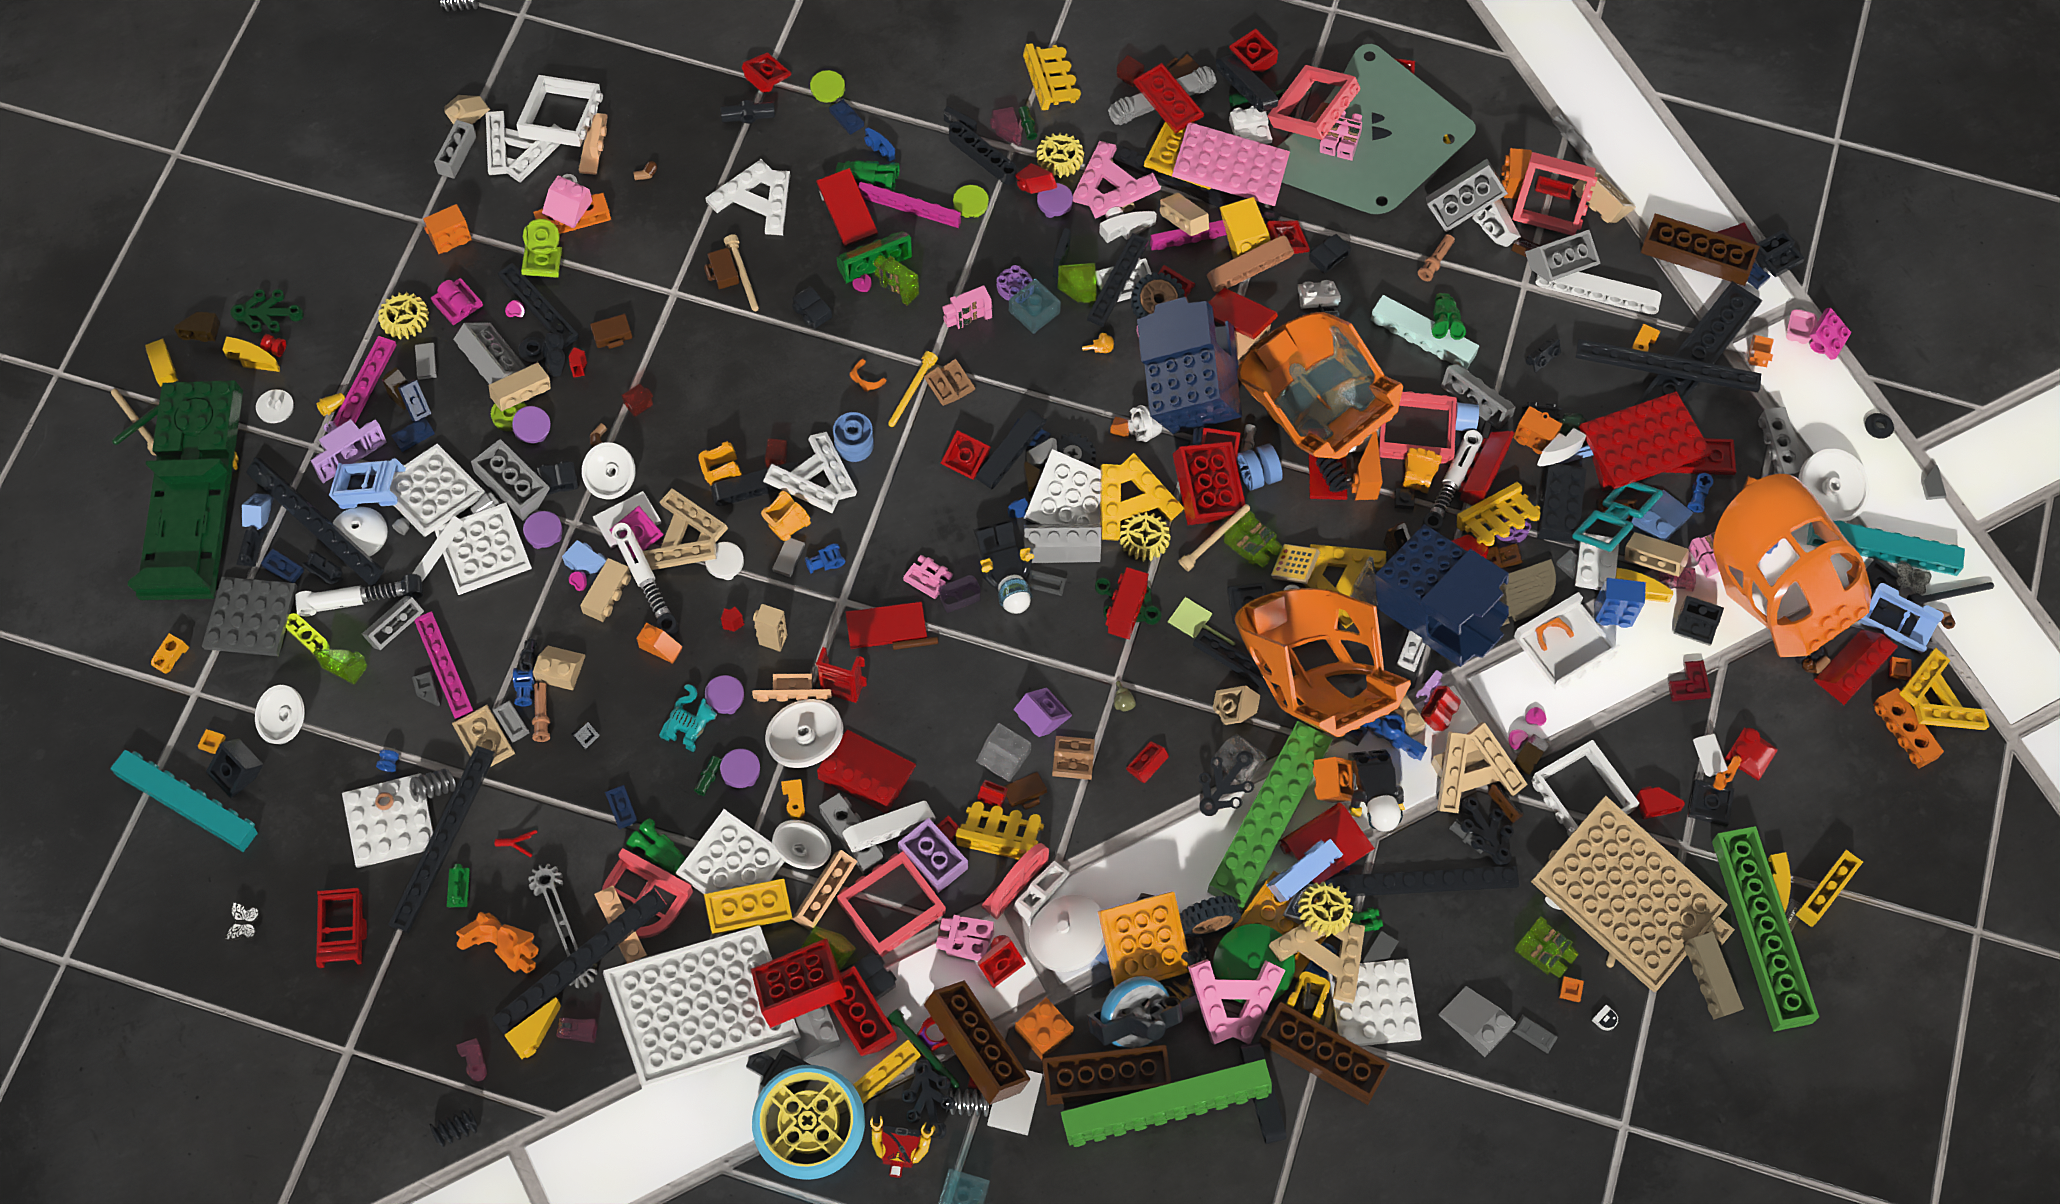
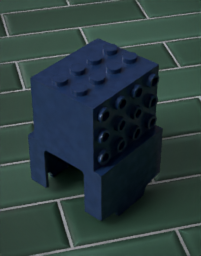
(1189, 366)
(1444, 595)

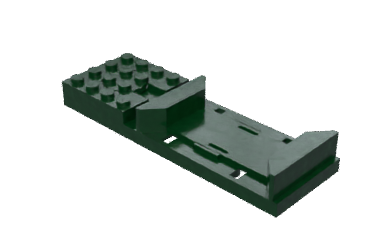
(194, 455)

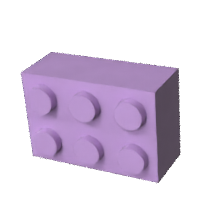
(933, 855)

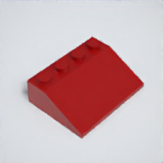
(1208, 482)
(866, 771)
(798, 983)

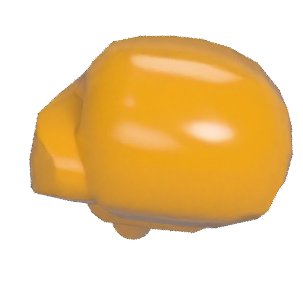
(1103, 344)

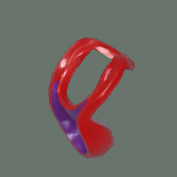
(931, 1044)

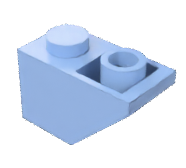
(582, 558)

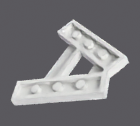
(497, 139)
(738, 192)
(798, 482)

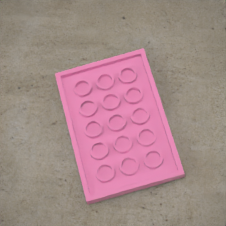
(1231, 164)

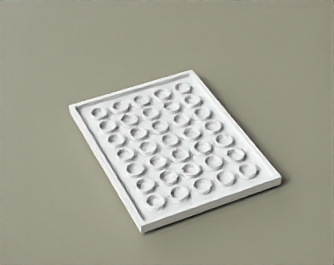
(694, 1007)

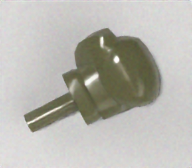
(1124, 699)

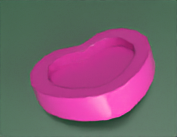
(863, 283)
(515, 308)
(579, 580)
(1536, 716)
(1517, 737)

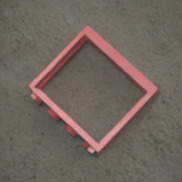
(1280, 117)
(1560, 167)
(1430, 401)
(906, 931)

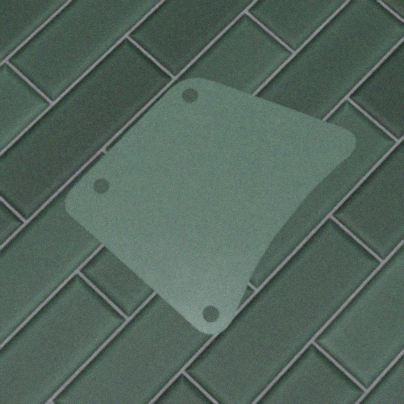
(1386, 165)

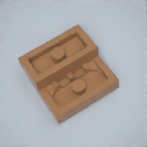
(949, 382)
(1073, 757)

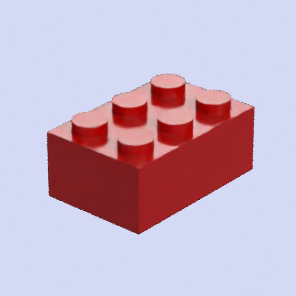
(1127, 603)

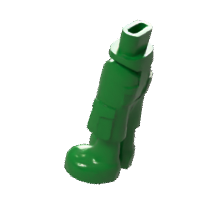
(869, 172)
(1447, 314)
(662, 852)

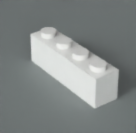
(1497, 223)

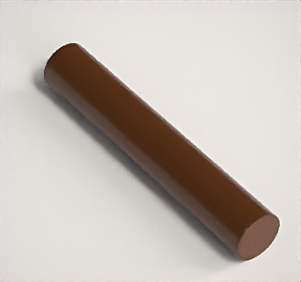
(915, 643)

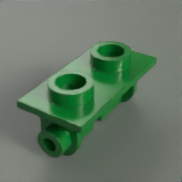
(458, 886)

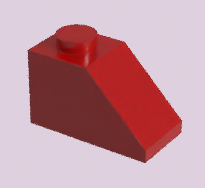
(1035, 179)
(1657, 802)

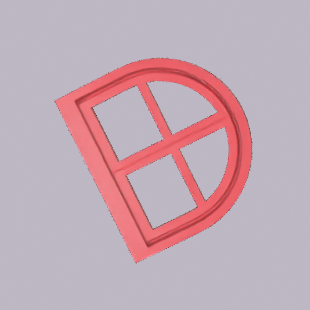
(654, 876)
(1016, 880)

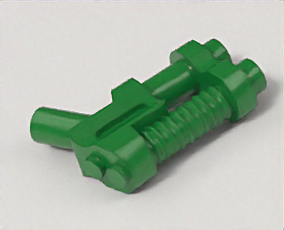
(1371, 913)

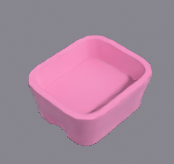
(1800, 326)

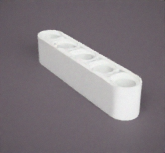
(887, 826)

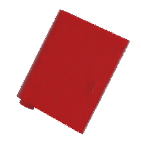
(1332, 824)

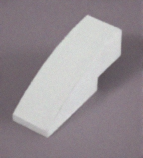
(1126, 225)
(1562, 448)
(1040, 890)

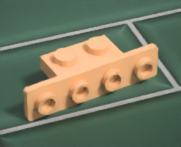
(593, 145)
(791, 686)

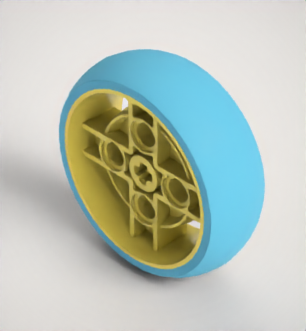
(780, 1152)

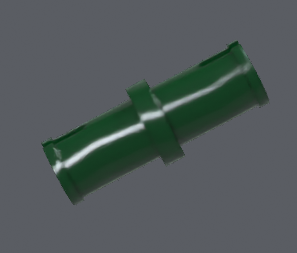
(1027, 123)
(708, 776)

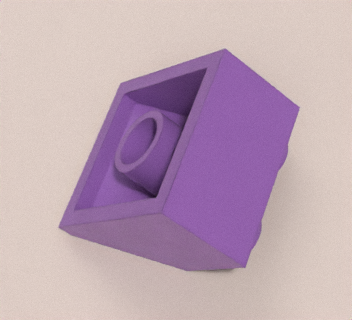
(1042, 711)

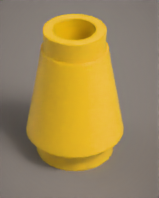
(330, 404)

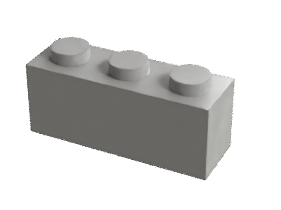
(455, 149)
(392, 622)

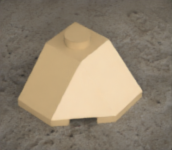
(466, 108)
(1236, 704)

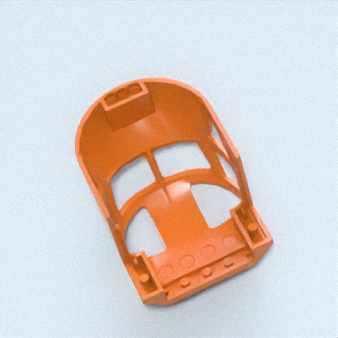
(1758, 521)
(1304, 615)

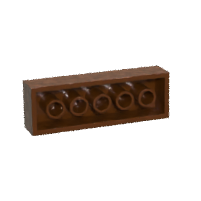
(1700, 249)
(977, 1042)
(1324, 1053)
(1104, 1074)

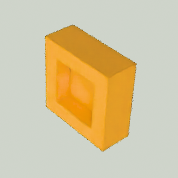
(210, 741)

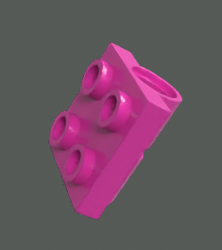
(456, 300)
(1829, 334)

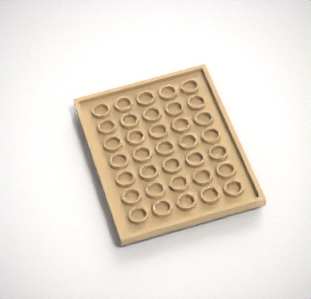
(1629, 893)

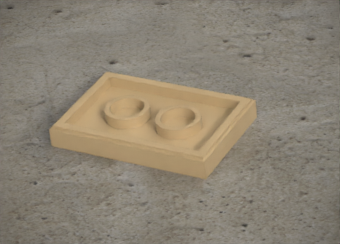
(483, 730)

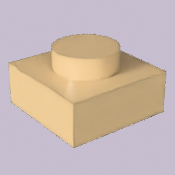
(1721, 930)

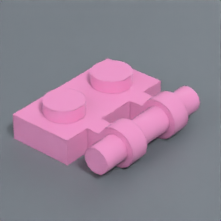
(923, 579)

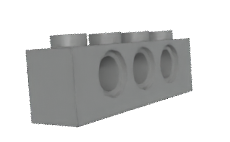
(1779, 419)
(830, 811)

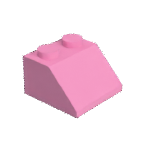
(566, 201)

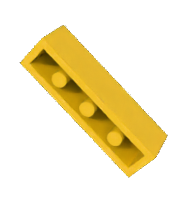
(1829, 888)

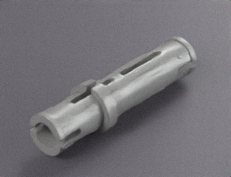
(1576, 141)

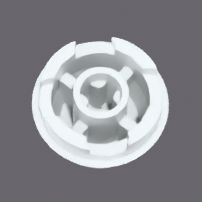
(1142, 424)

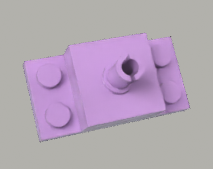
(346, 446)

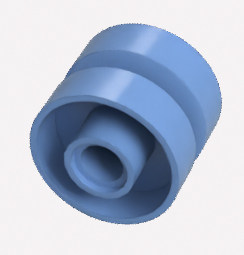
(853, 436)
(1259, 466)

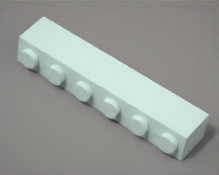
(1417, 330)

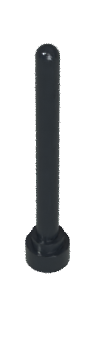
(1920, 600)

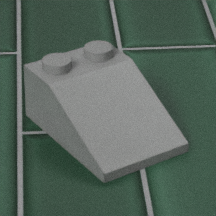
(1477, 1020)

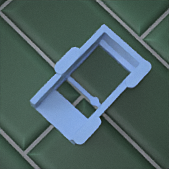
(378, 493)
(1924, 628)
(1305, 870)

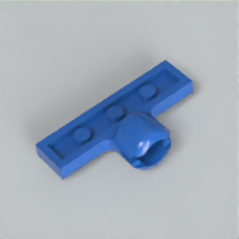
(1392, 730)

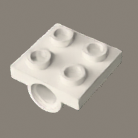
(1320, 293)

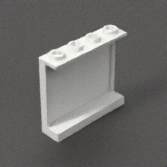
(1566, 656)

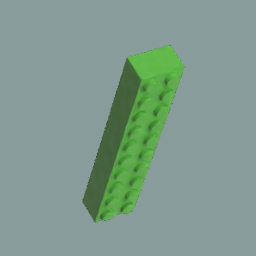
(1269, 815)
(1765, 929)
(1167, 1102)

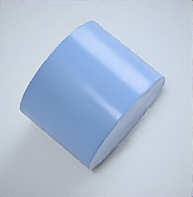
(1467, 416)

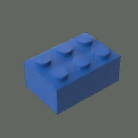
(1619, 602)

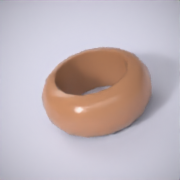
(384, 807)

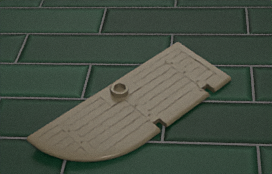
(1529, 590)

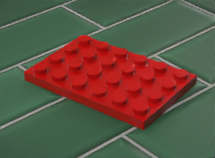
(1645, 440)

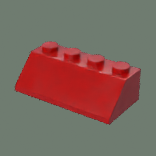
(1486, 467)
(1855, 664)
(862, 1016)

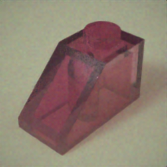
(1006, 125)

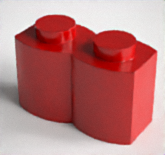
(1440, 708)

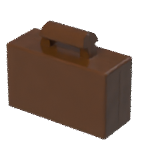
(1182, 67)
(722, 268)
(611, 331)
(1025, 790)

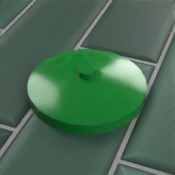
(1244, 953)

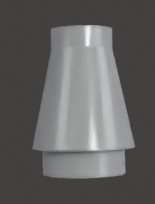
(485, 502)

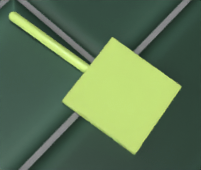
(1192, 618)

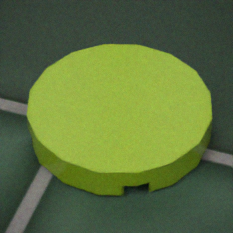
(827, 86)
(971, 201)
(541, 236)
(504, 419)

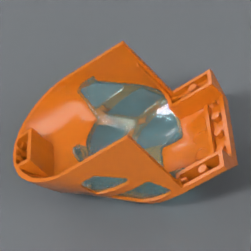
(1320, 384)

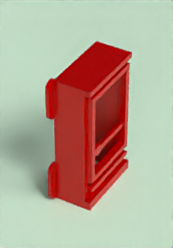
(841, 682)
(340, 949)

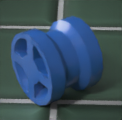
(387, 760)

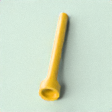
(928, 360)

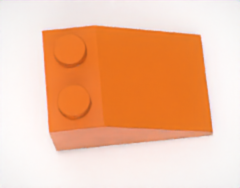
(1368, 478)

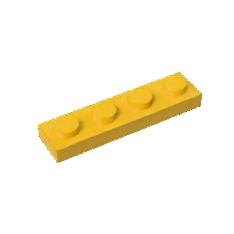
(886, 1071)

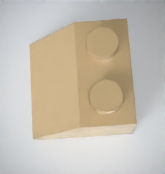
(558, 667)

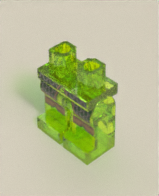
(897, 278)
(1252, 540)
(1546, 948)

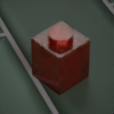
(1129, 70)
(637, 399)
(776, 452)

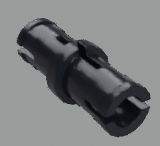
(528, 655)

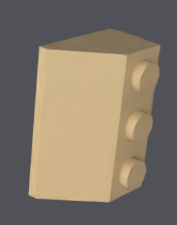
(1606, 199)

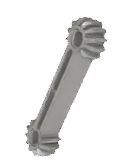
(1131, 107)
(560, 920)

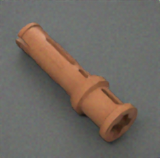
(1433, 263)
(540, 720)

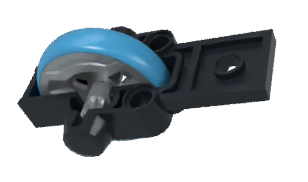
(1148, 1009)

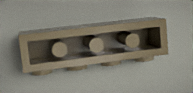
(1713, 975)

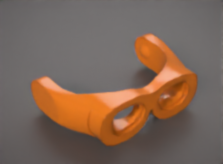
(866, 386)
(1554, 623)
(1720, 780)

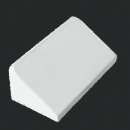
(1710, 754)

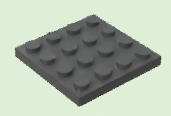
(249, 616)

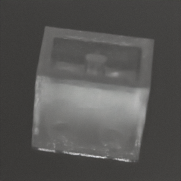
(1004, 752)
(1229, 752)

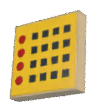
(1295, 563)

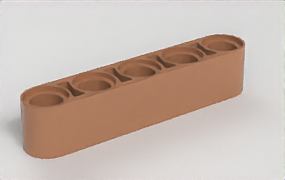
(1250, 264)

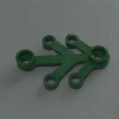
(264, 311)
(1144, 611)

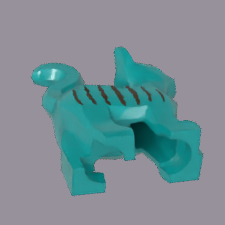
(686, 722)

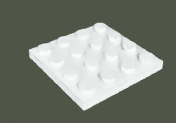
(433, 490)
(1066, 493)
(485, 549)
(388, 833)
(730, 857)
(1382, 1005)

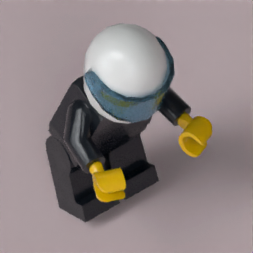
(1003, 565)
(1376, 789)

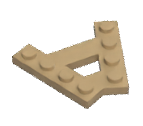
(672, 551)
(1454, 778)
(1344, 967)

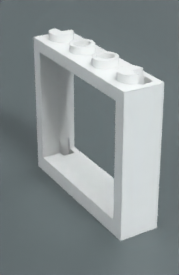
(564, 87)
(1603, 767)

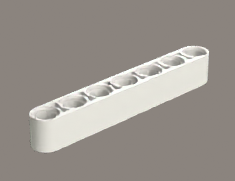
(1605, 291)

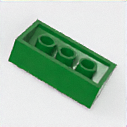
(861, 260)

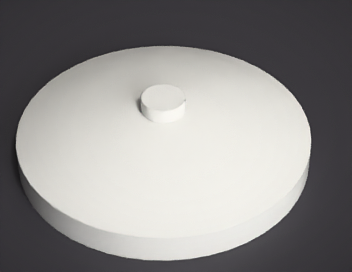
(1837, 483)
(804, 733)
(1067, 933)

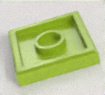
(542, 265)

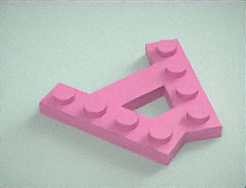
(1127, 187)
(1212, 990)

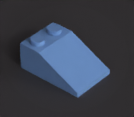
(1662, 519)

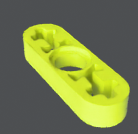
(304, 626)

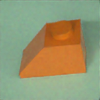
(658, 643)

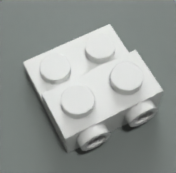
(1250, 124)

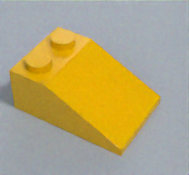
(1244, 226)

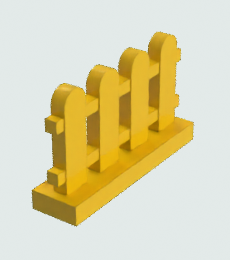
(1043, 83)
(1493, 506)
(995, 842)

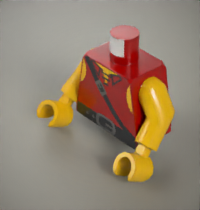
(899, 1145)

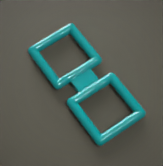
(1617, 515)

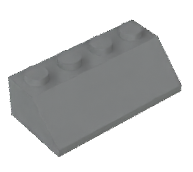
(1466, 195)
(1563, 256)
(488, 351)
(1473, 391)
(510, 479)
(1063, 542)
(816, 1033)

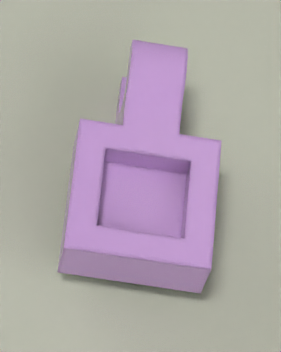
(1430, 685)

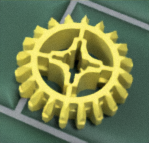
(1061, 149)
(401, 309)
(1129, 538)
(1332, 901)

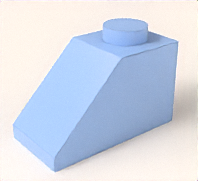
(256, 510)

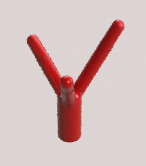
(512, 842)

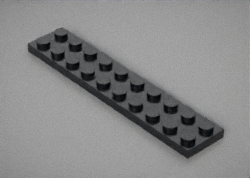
(1708, 339)

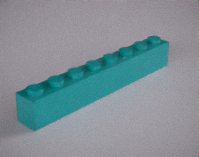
(1898, 547)
(184, 800)

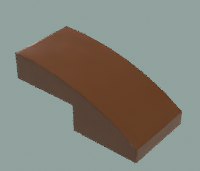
(1505, 556)

